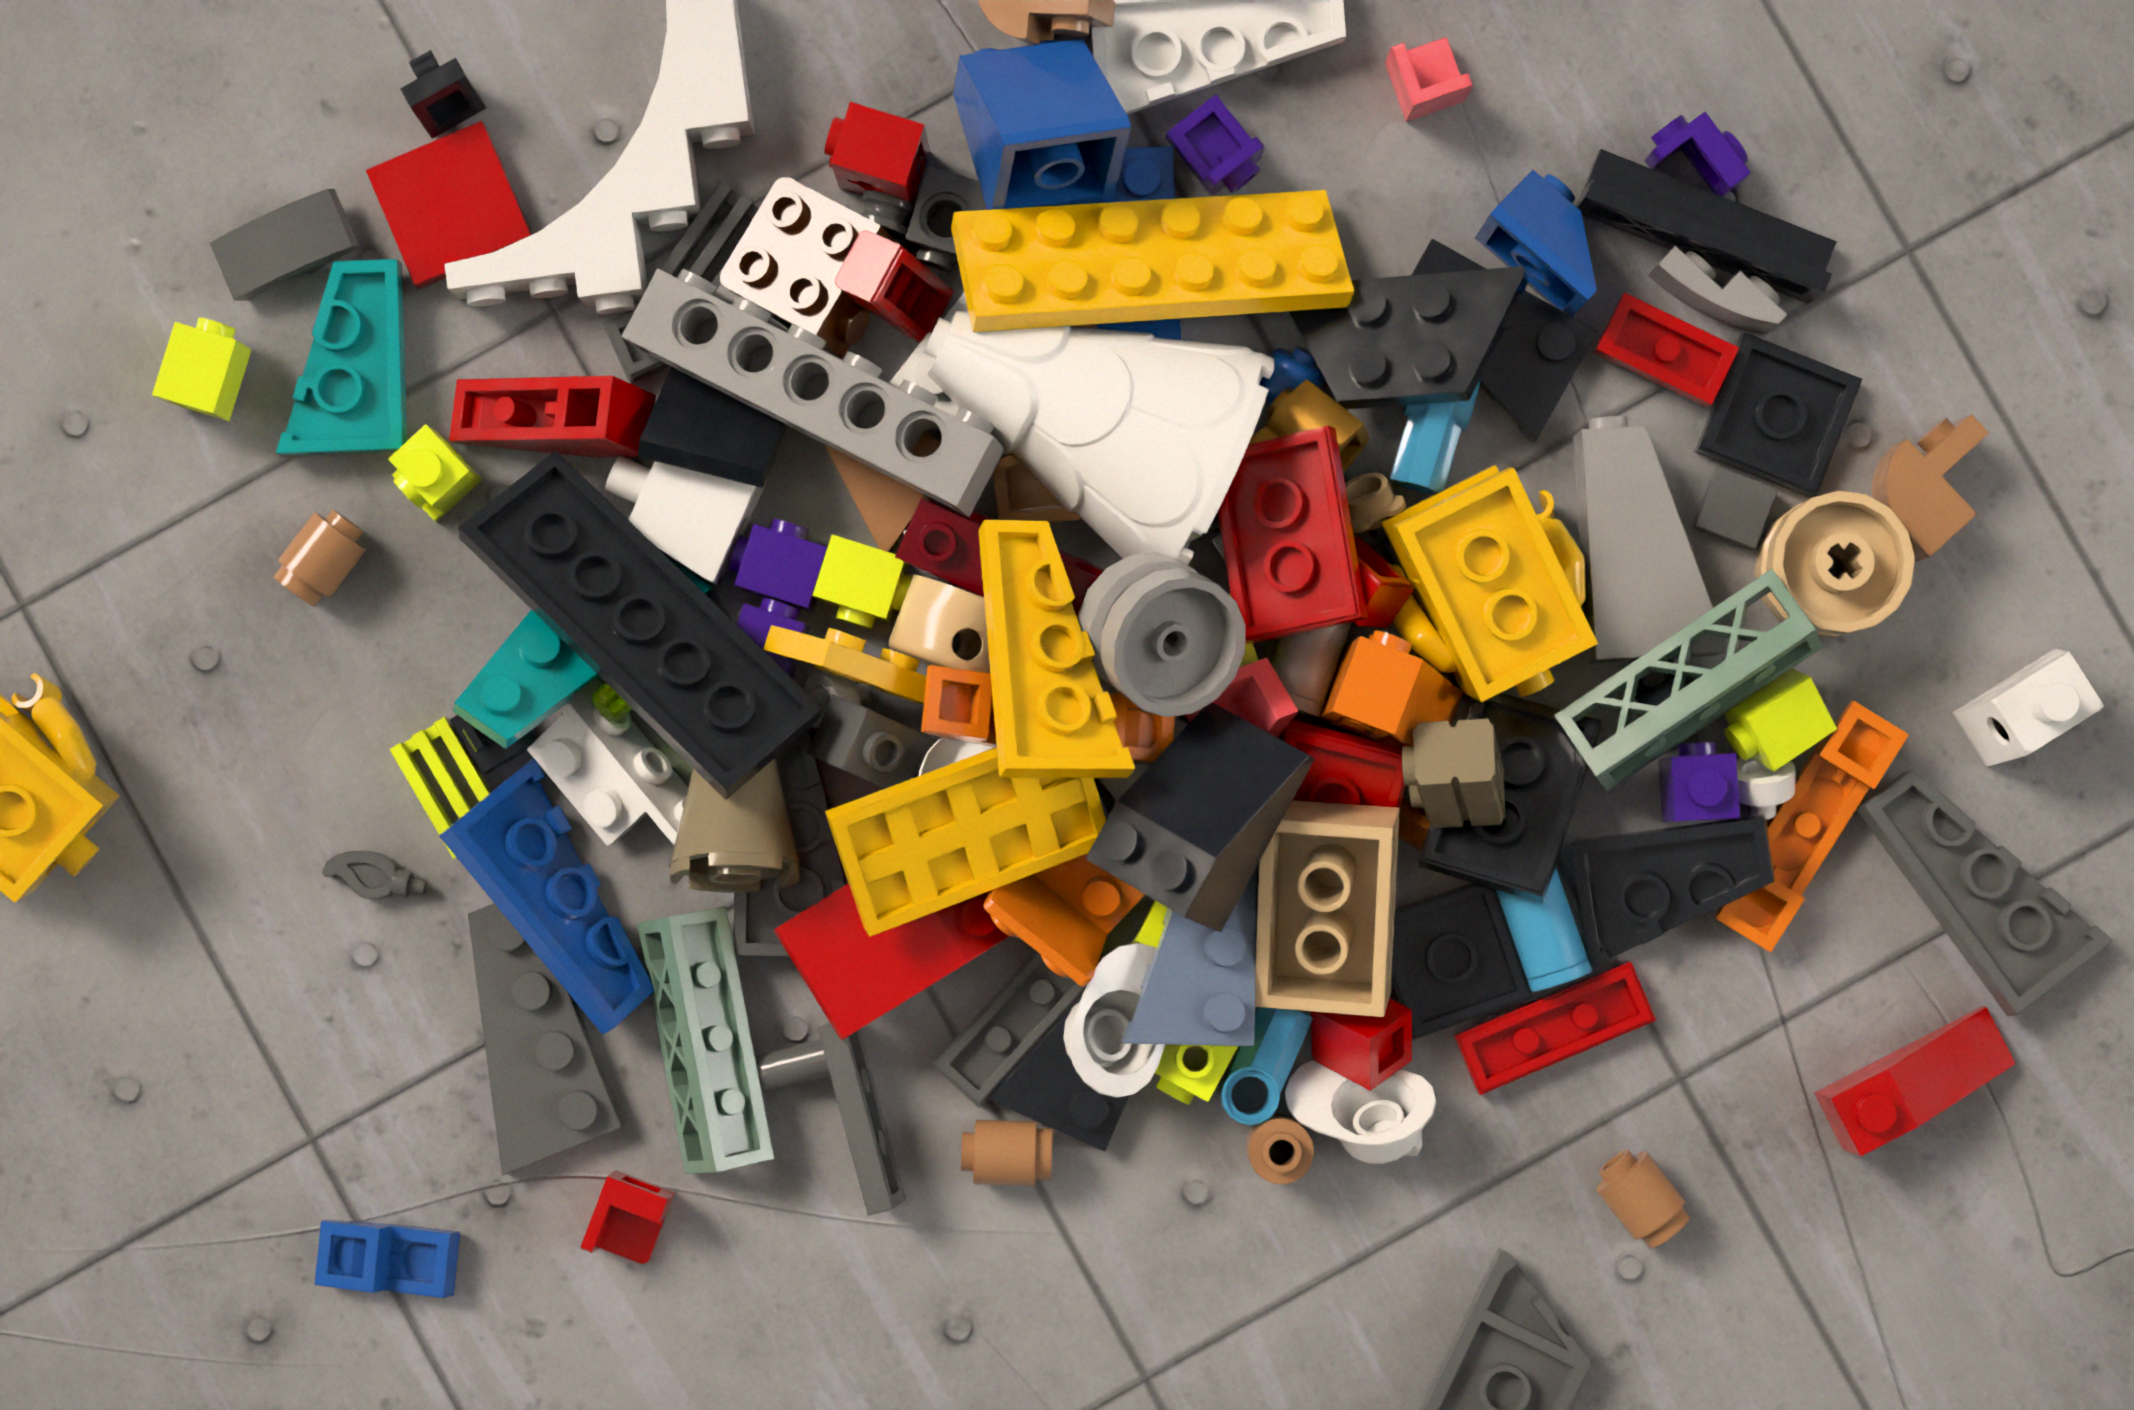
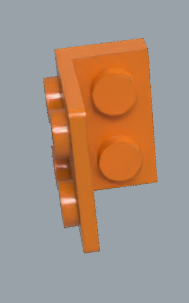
(1064, 914)

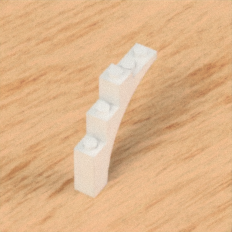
(655, 182)

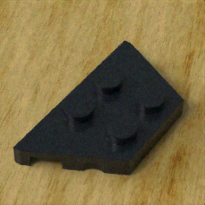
(1411, 336)

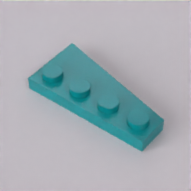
(528, 679)

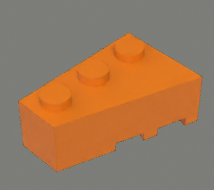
(1387, 691)

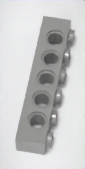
(666, 329)

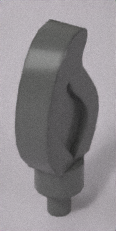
(373, 875)

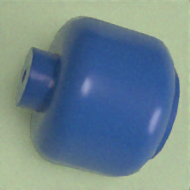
(1291, 371)

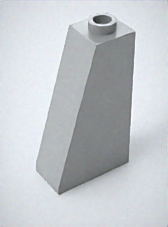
(1634, 546)

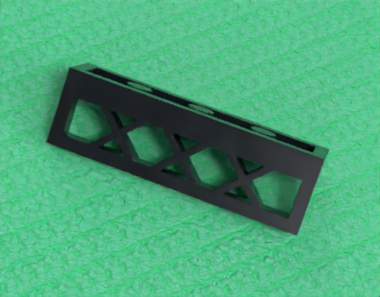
(1707, 224)

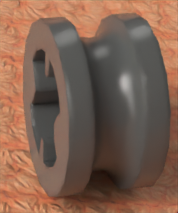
(888, 212)

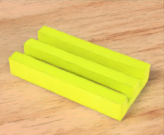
(423, 741)

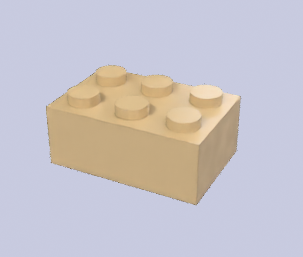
(1328, 910)

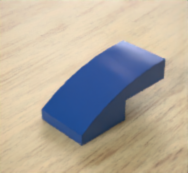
(387, 1258)

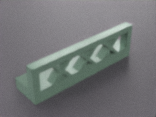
(1702, 700)
(705, 1041)

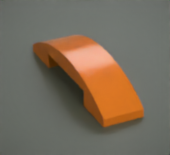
(961, 709)
(1812, 820)

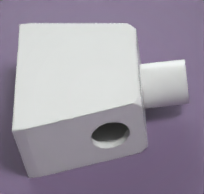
(686, 512)
(2031, 707)

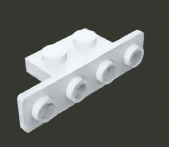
(609, 770)

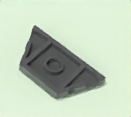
(1509, 1350)

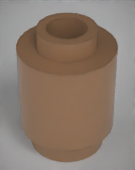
(320, 557)
(1265, 1134)
(1007, 1153)
(1642, 1197)

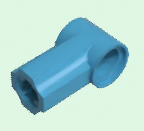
(1430, 444)
(1275, 1048)

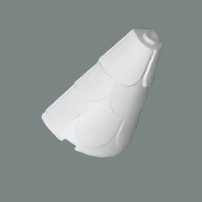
(1112, 420)

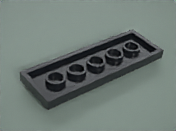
(640, 624)

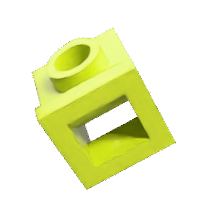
(432, 473)

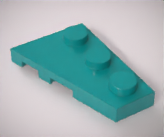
(355, 367)

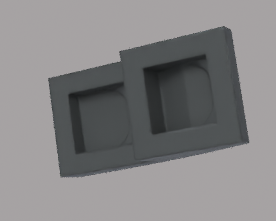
(283, 244)

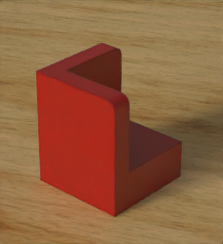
(1363, 1046)
(628, 1217)

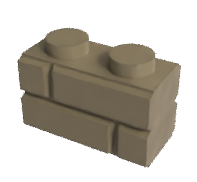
(1456, 773)

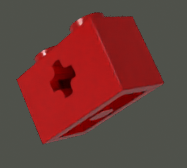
(877, 152)

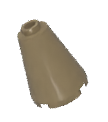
(735, 840)

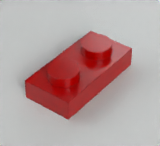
(1666, 350)

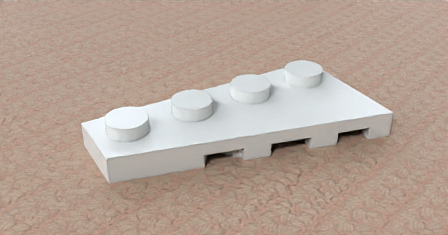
(1189, 45)

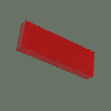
(1554, 1027)

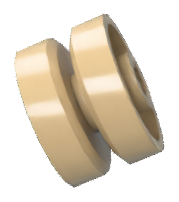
(1871, 556)

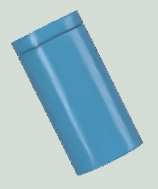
(1546, 937)

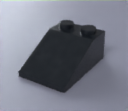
(1202, 815)

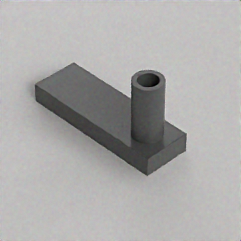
(857, 1101)

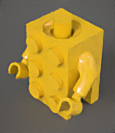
(1491, 585)
(45, 791)

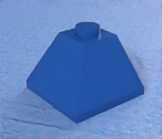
(1547, 236)

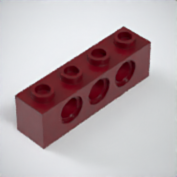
(950, 548)

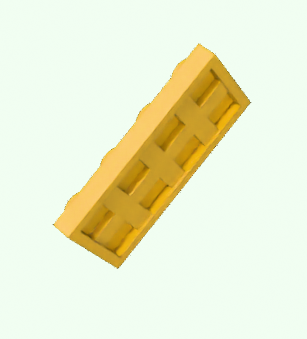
(958, 837)

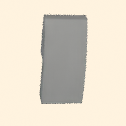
(1739, 303)

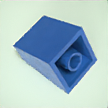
(1041, 125)

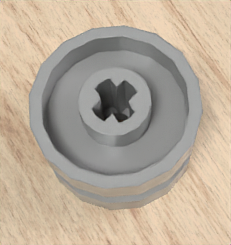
(1163, 633)

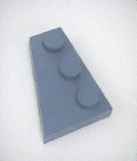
(1200, 982)

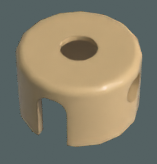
(932, 618)

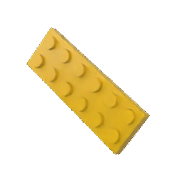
(1150, 260)

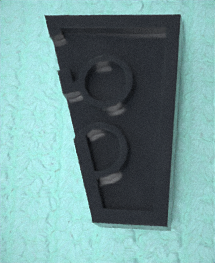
(1533, 354)
(1660, 878)
(1056, 1096)

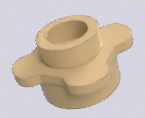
(1372, 501)

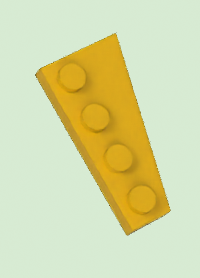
(843, 656)
(1043, 678)

